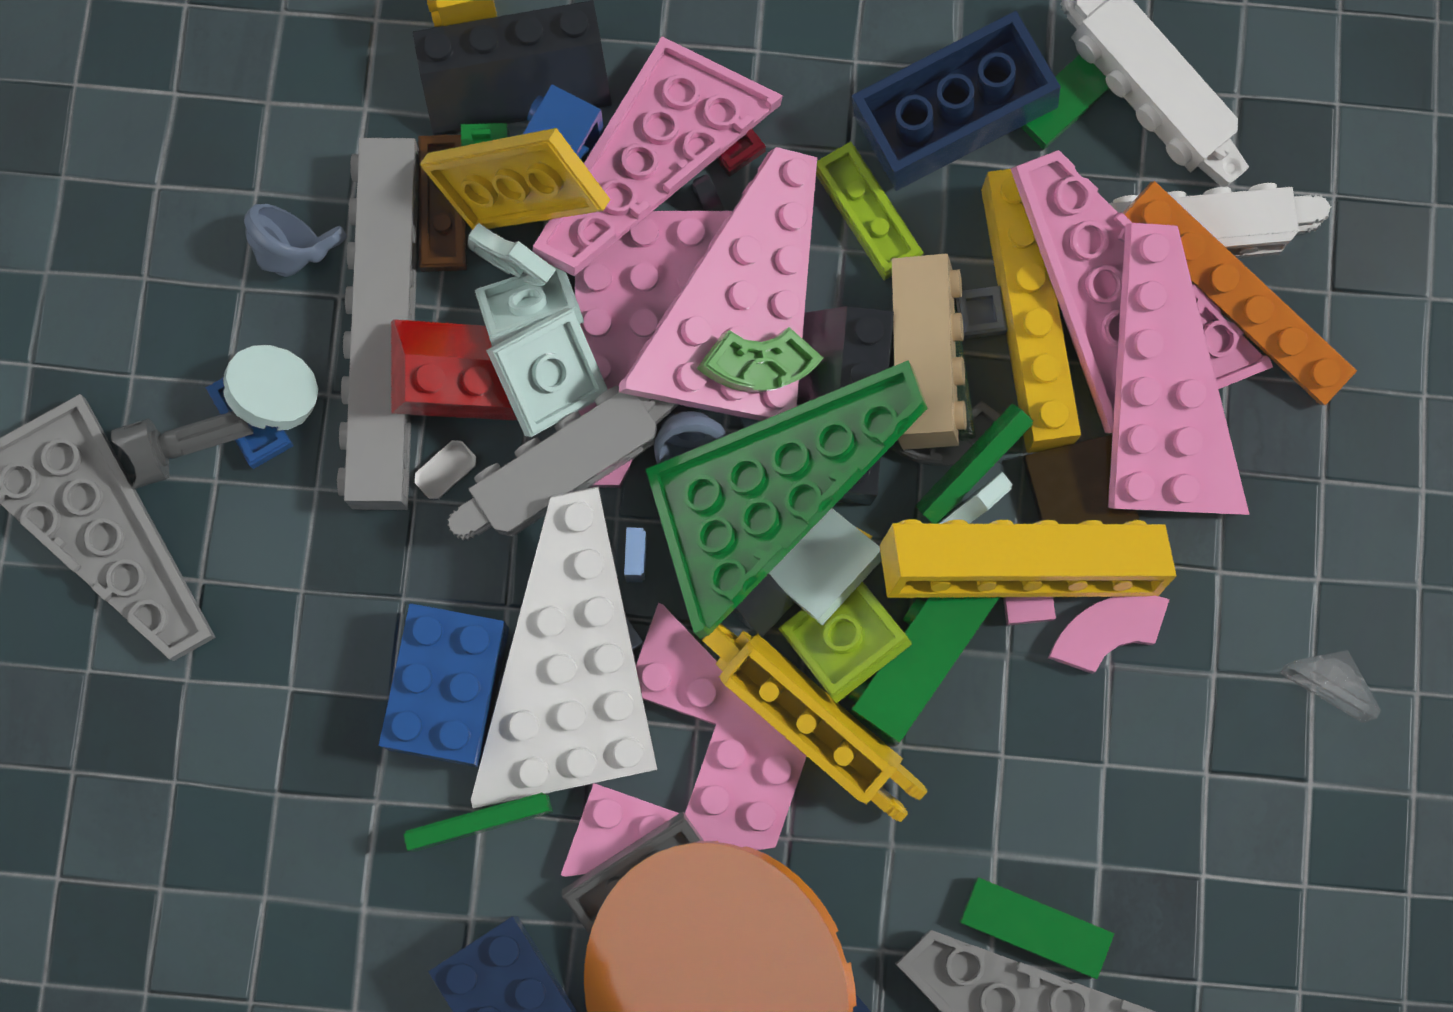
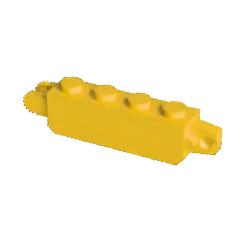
(812, 720)

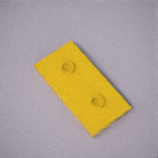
(515, 180)

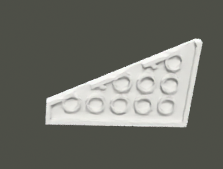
(571, 681)

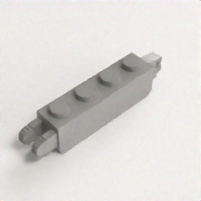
(565, 462)

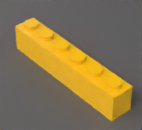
(1032, 319)
(1026, 559)

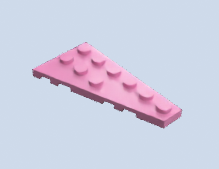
(659, 138)
(1167, 409)

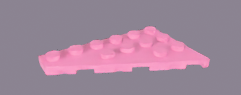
(1084, 258)
(743, 284)
(633, 286)

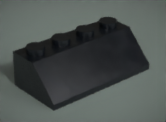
(502, 63)
(853, 347)

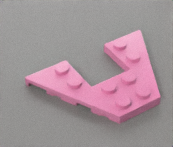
(744, 775)

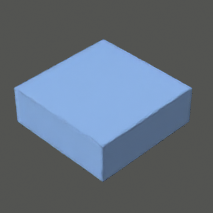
(635, 554)

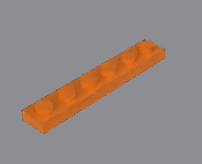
(1247, 299)

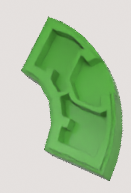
(759, 365)

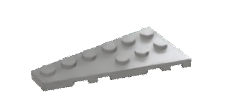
(80, 504)

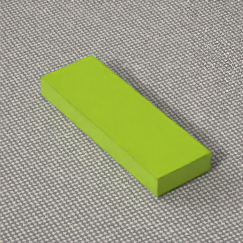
(866, 208)

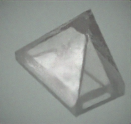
(1336, 681)

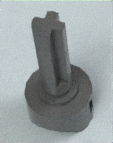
(152, 450)

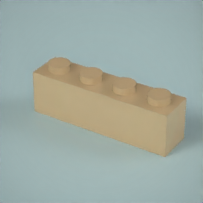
(926, 336)

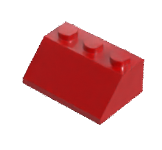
(445, 372)

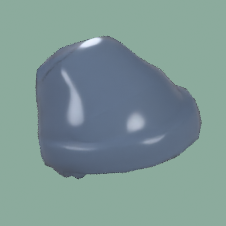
(284, 241)
(683, 433)

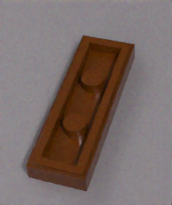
(440, 225)

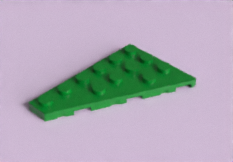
(759, 491)

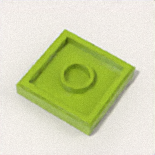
(849, 644)

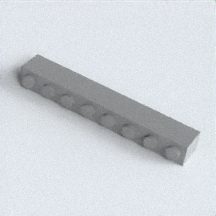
(381, 291)

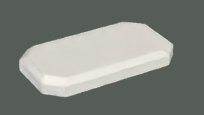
(445, 469)

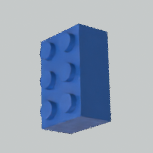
(444, 685)

